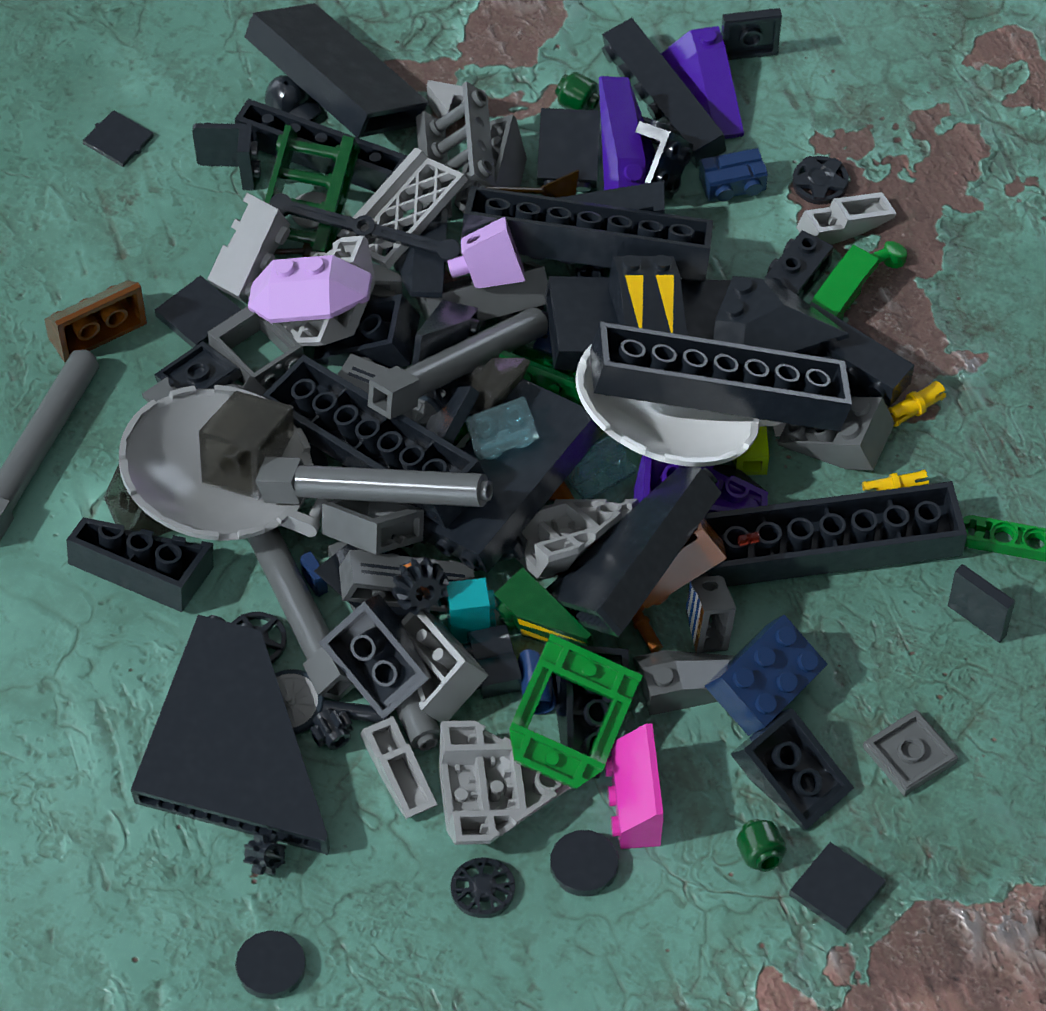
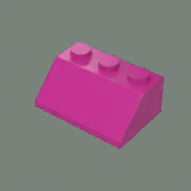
(635, 790)

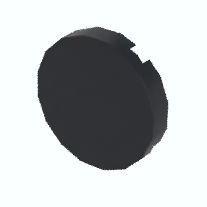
(584, 862)
(270, 964)

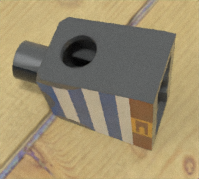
(710, 598)

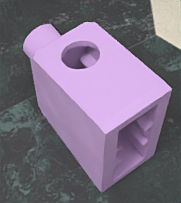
(489, 257)

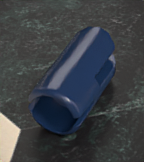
(527, 662)

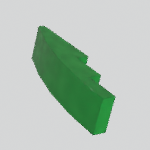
(845, 281)

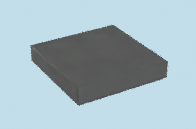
(910, 752)

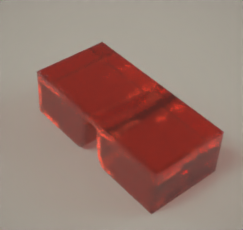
(752, 537)

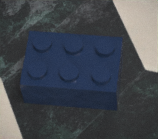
(766, 675)

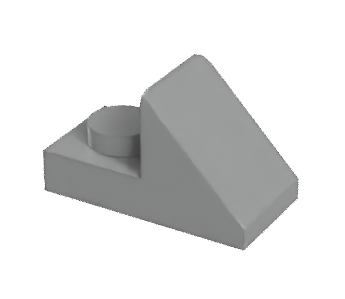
(444, 97)

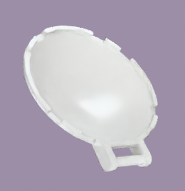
(665, 431)

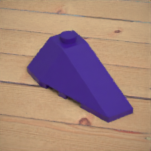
(704, 68)
(625, 152)
(735, 491)

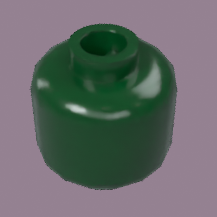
(577, 92)
(761, 845)

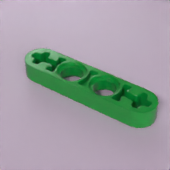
(1019, 533)

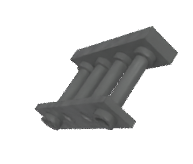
(435, 145)

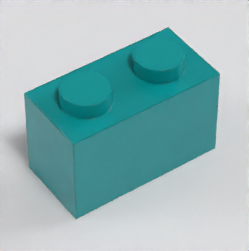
(469, 607)

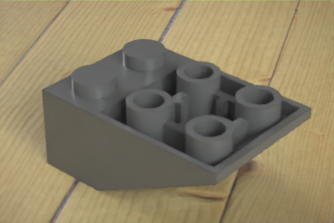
(856, 444)

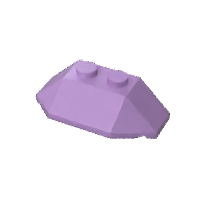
(308, 289)

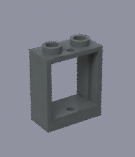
(243, 326)
(372, 524)

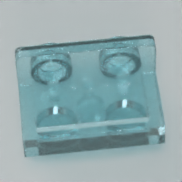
(502, 429)

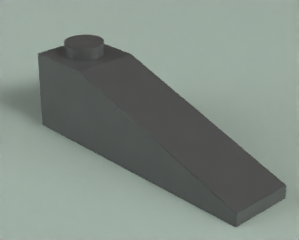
(677, 678)

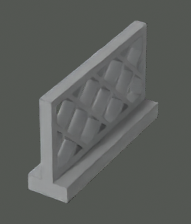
(396, 197)

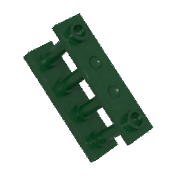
(336, 183)

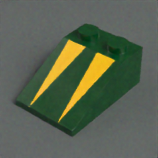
(536, 613)

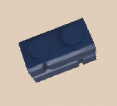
(733, 175)

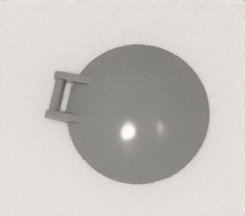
(164, 472)

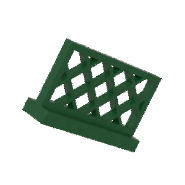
(543, 374)

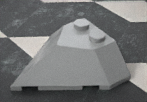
(325, 331)
(566, 530)
(484, 786)

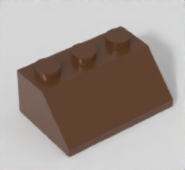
(97, 319)

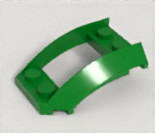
(592, 673)

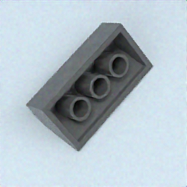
(494, 301)

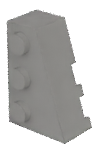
(249, 249)
(450, 665)

